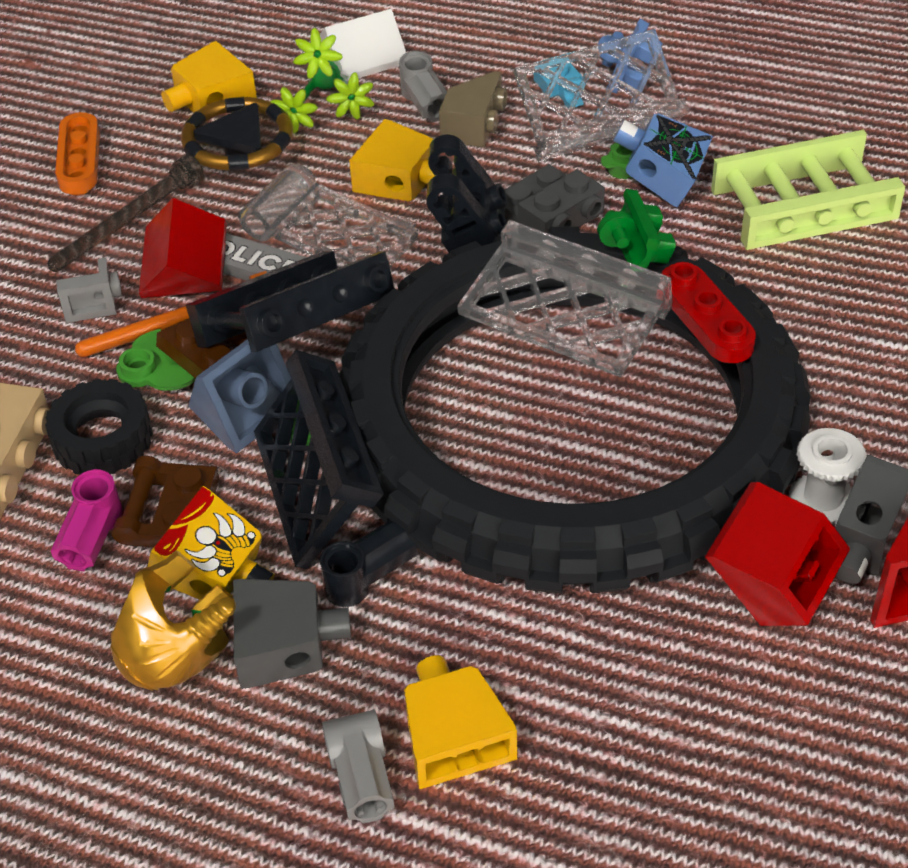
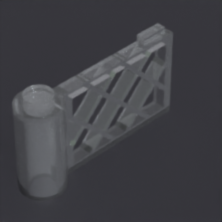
(289, 203)

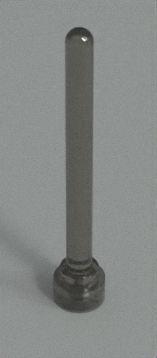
(184, 173)

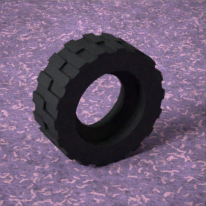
(93, 401)

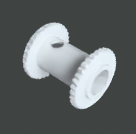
(827, 475)

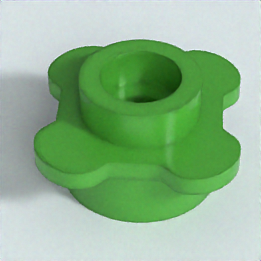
(617, 161)

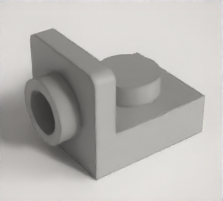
(90, 294)

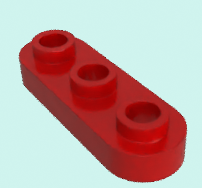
(710, 314)

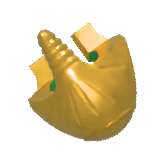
(164, 653)

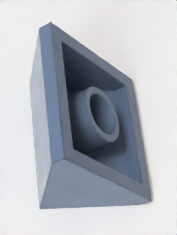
(239, 392)

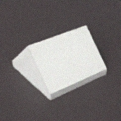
(367, 43)

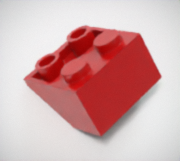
(777, 556)

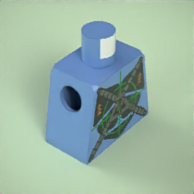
(664, 155)

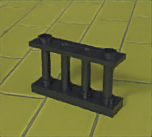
(290, 300)

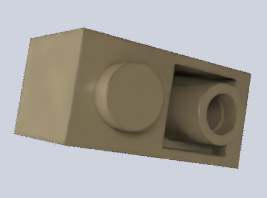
(473, 109)

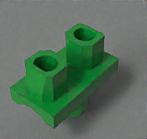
(637, 232)

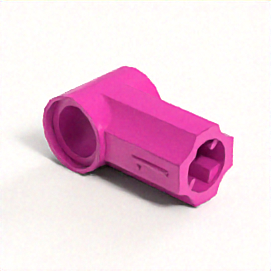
(88, 520)

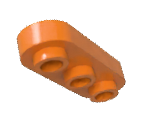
(77, 153)

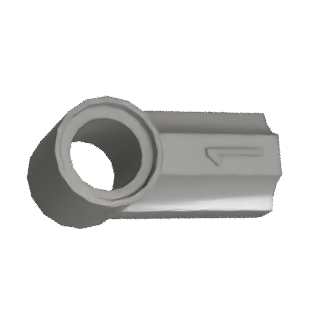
(421, 84)
(357, 754)

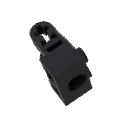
(470, 202)

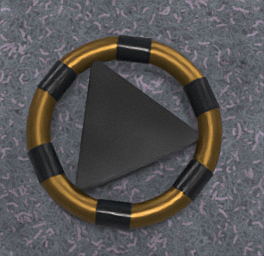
(236, 133)

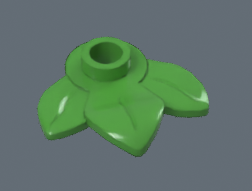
(150, 366)

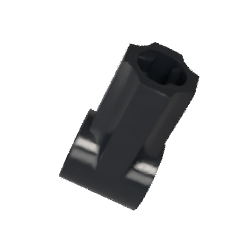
(354, 566)

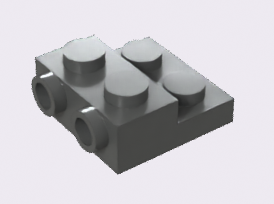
(554, 199)

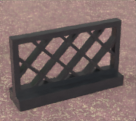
(333, 444)

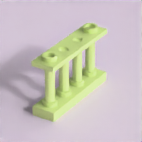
(810, 214)

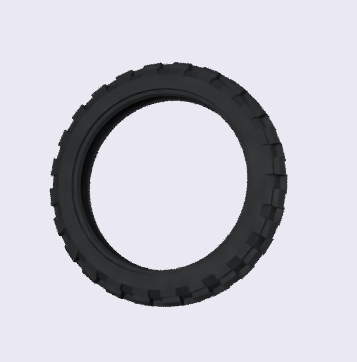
(551, 541)

